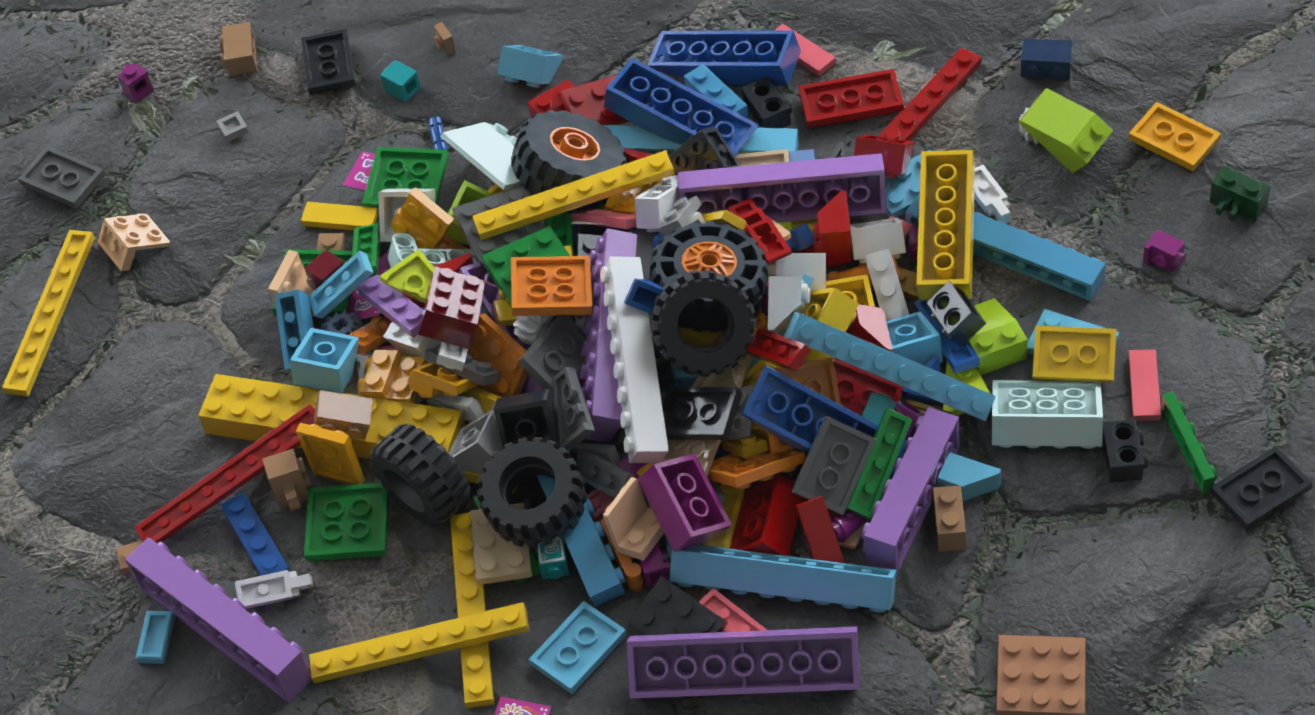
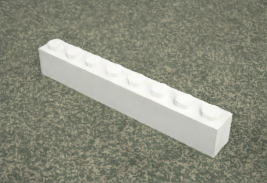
(634, 364)

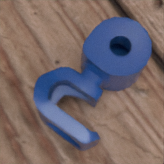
(800, 237)

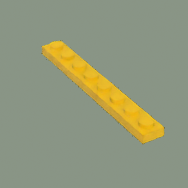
(573, 195)
(48, 313)
(470, 600)
(419, 642)

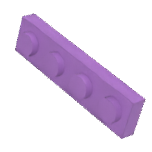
(392, 304)

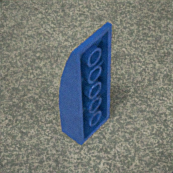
(729, 55)
(672, 108)
(797, 412)

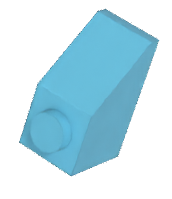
(971, 475)

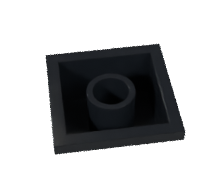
(526, 417)

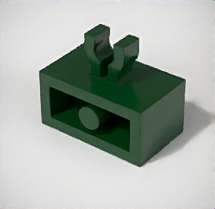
(1239, 194)

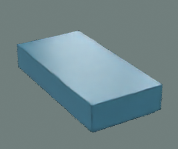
(155, 637)

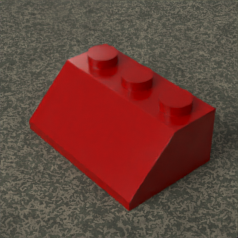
(767, 517)

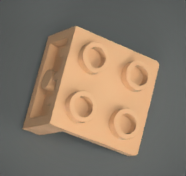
(125, 234)
(290, 277)
(632, 523)

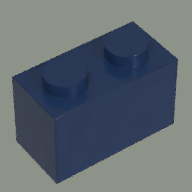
(1046, 58)

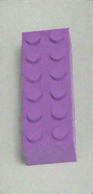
(910, 491)

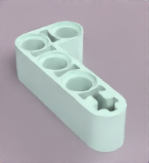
(404, 245)

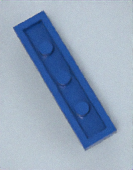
(957, 355)
(253, 535)

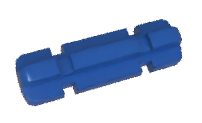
(436, 130)

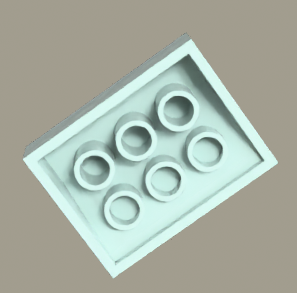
(487, 149)
(1047, 414)

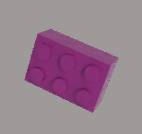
(684, 502)

